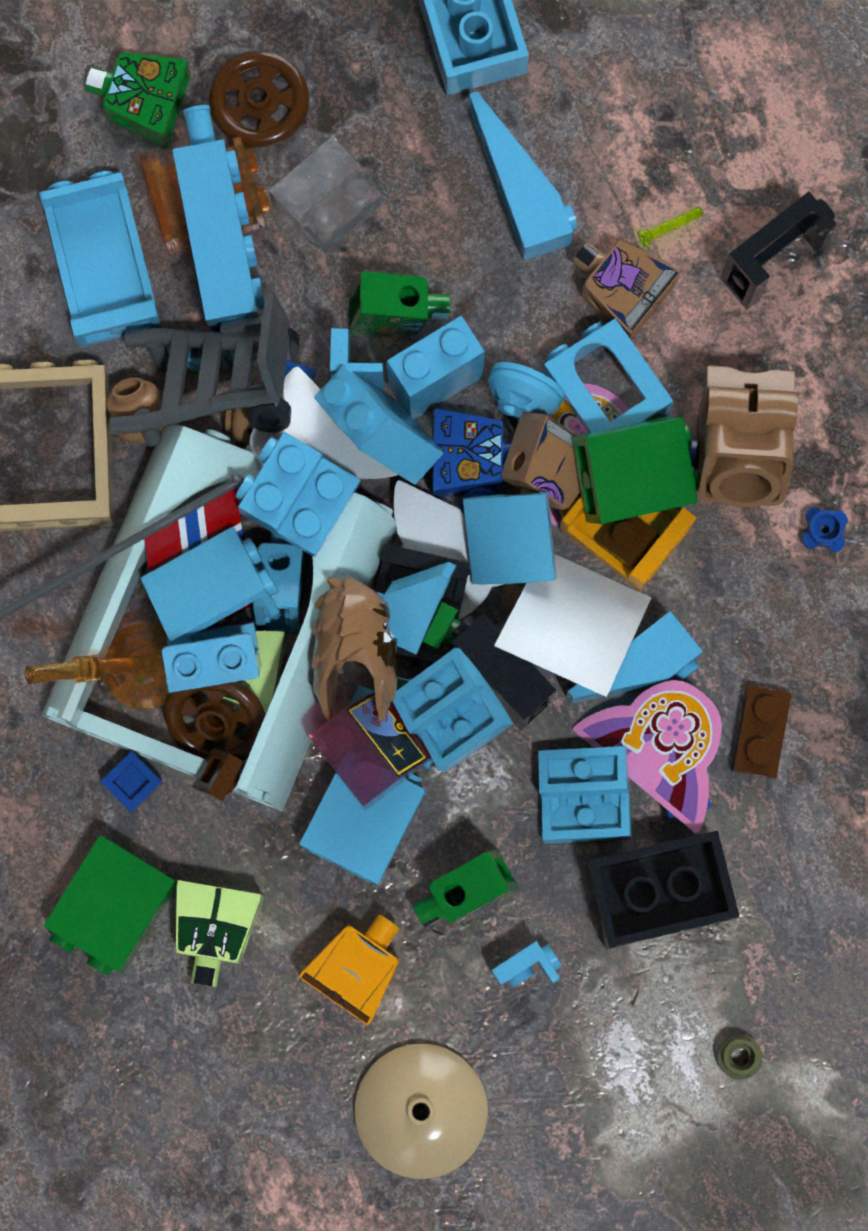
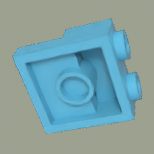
(296, 493)

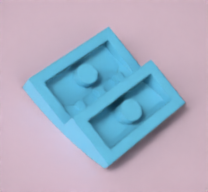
(510, 538)
(451, 709)
(585, 795)

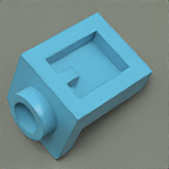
(518, 968)

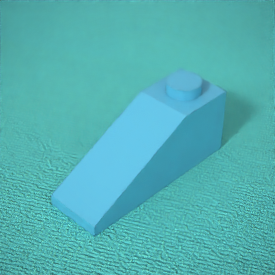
(652, 658)

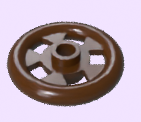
(269, 131)
(209, 728)

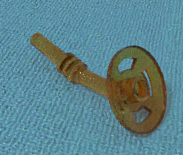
(131, 665)

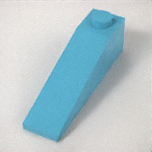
(529, 198)

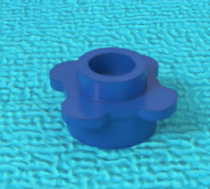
(833, 520)

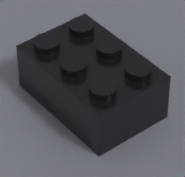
(662, 890)

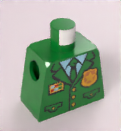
(143, 94)
(393, 304)

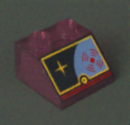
(368, 753)

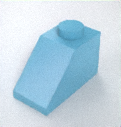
(415, 603)

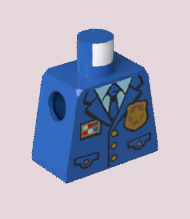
(471, 451)

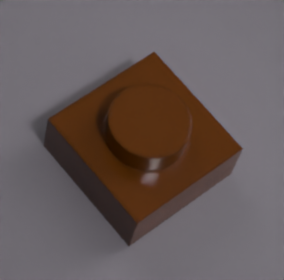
(628, 540)
(218, 775)

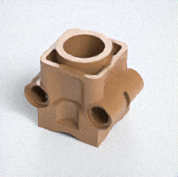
(746, 436)

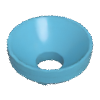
(523, 390)

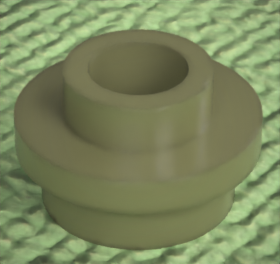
(753, 1052)

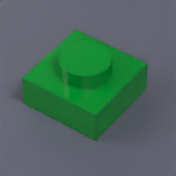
(442, 627)

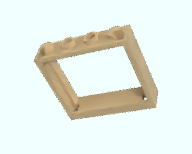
(76, 513)

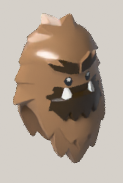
(353, 627)

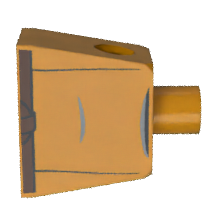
(356, 969)

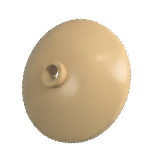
(421, 1076)

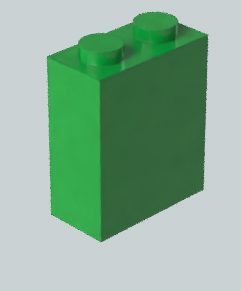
(635, 469)
(109, 907)

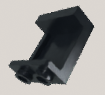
(744, 269)
(402, 562)

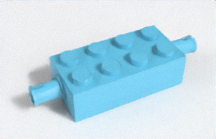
(216, 223)

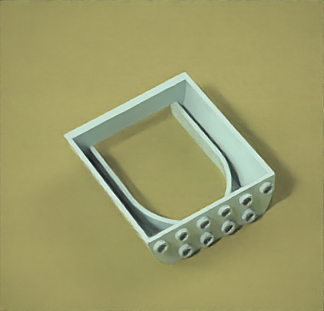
(177, 473)

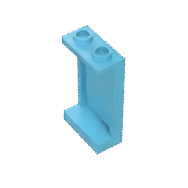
(100, 258)

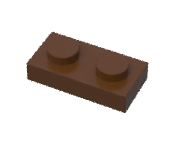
(761, 732)

